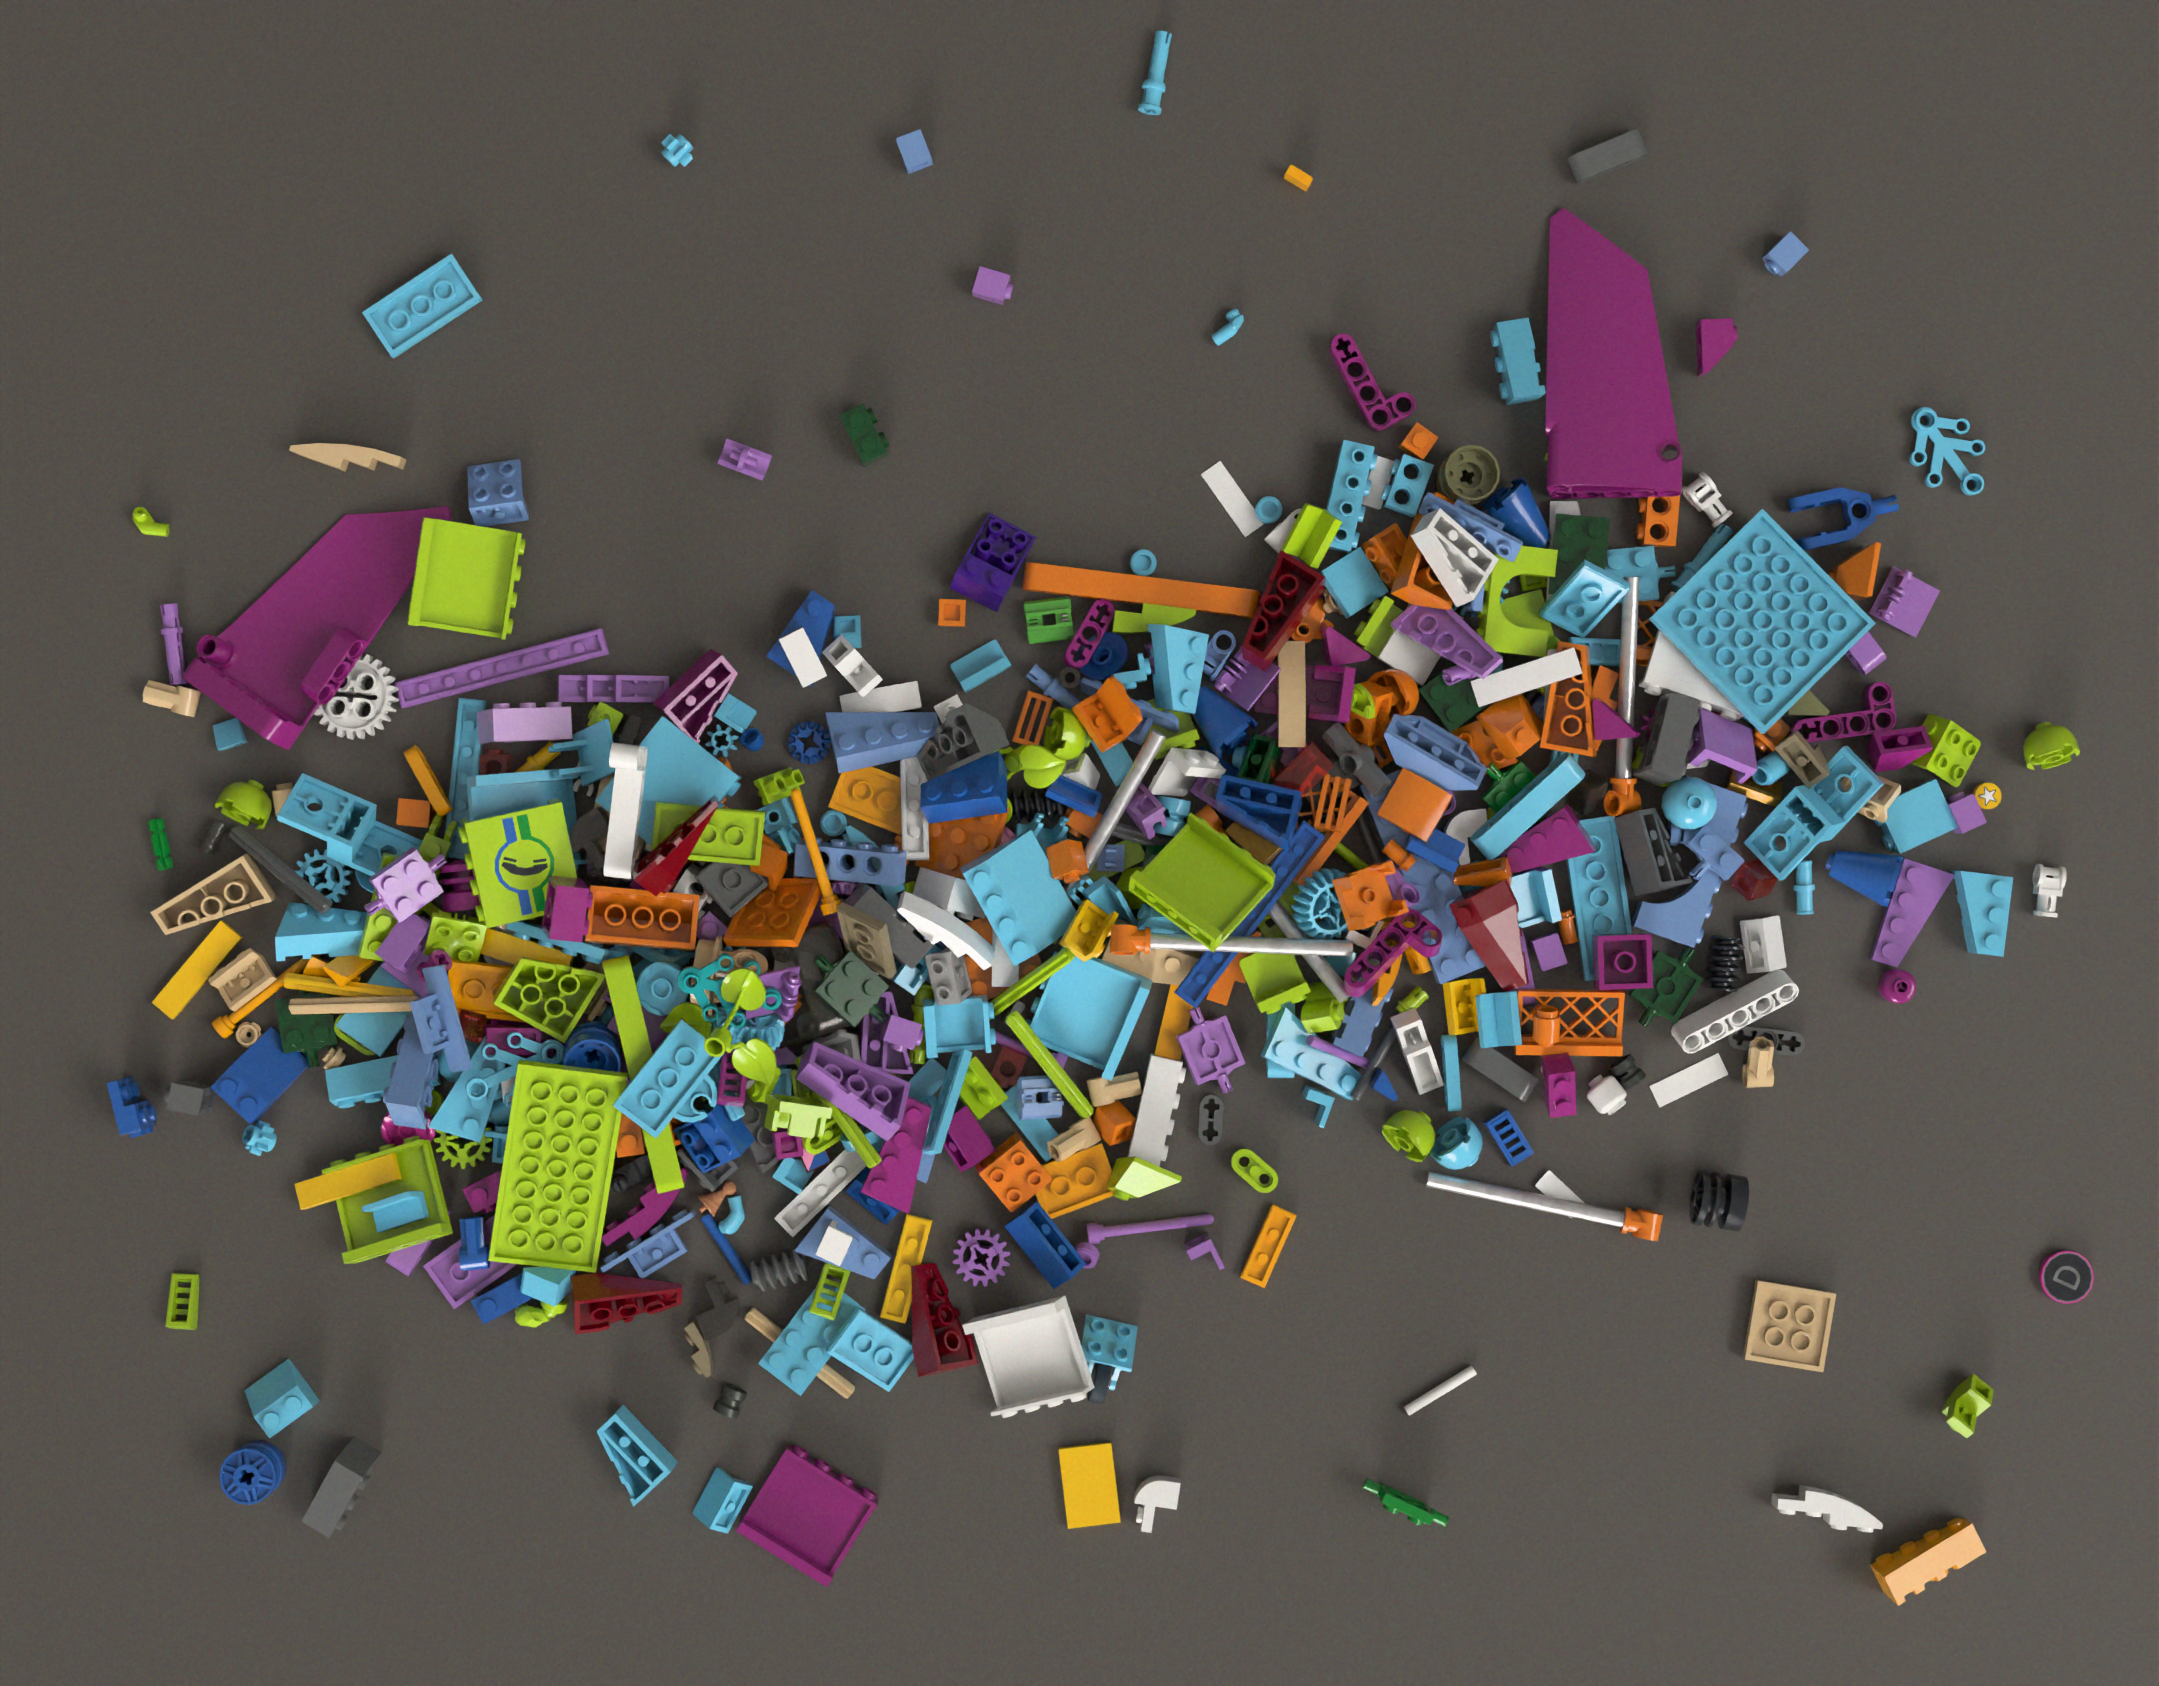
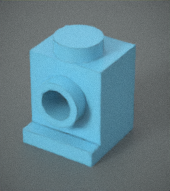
(785, 813)

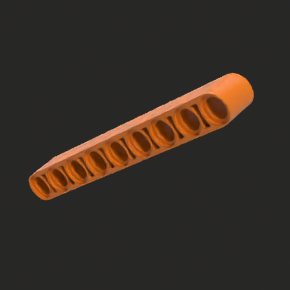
(1140, 589)

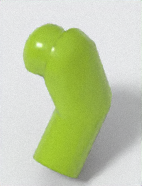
(147, 525)

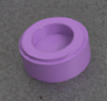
(1088, 1253)

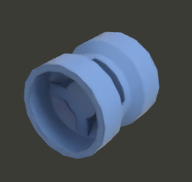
(1678, 835)

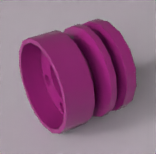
(461, 896)

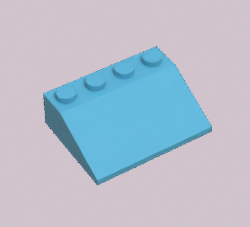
(1020, 896)

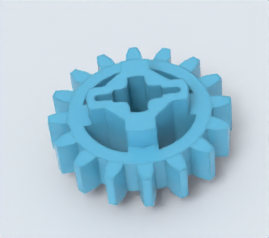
(329, 868)

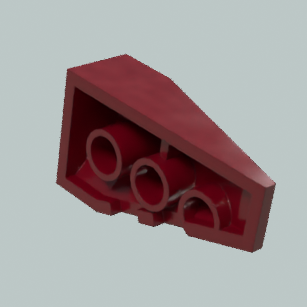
(663, 864)
(1492, 928)
(609, 1298)
(936, 1330)

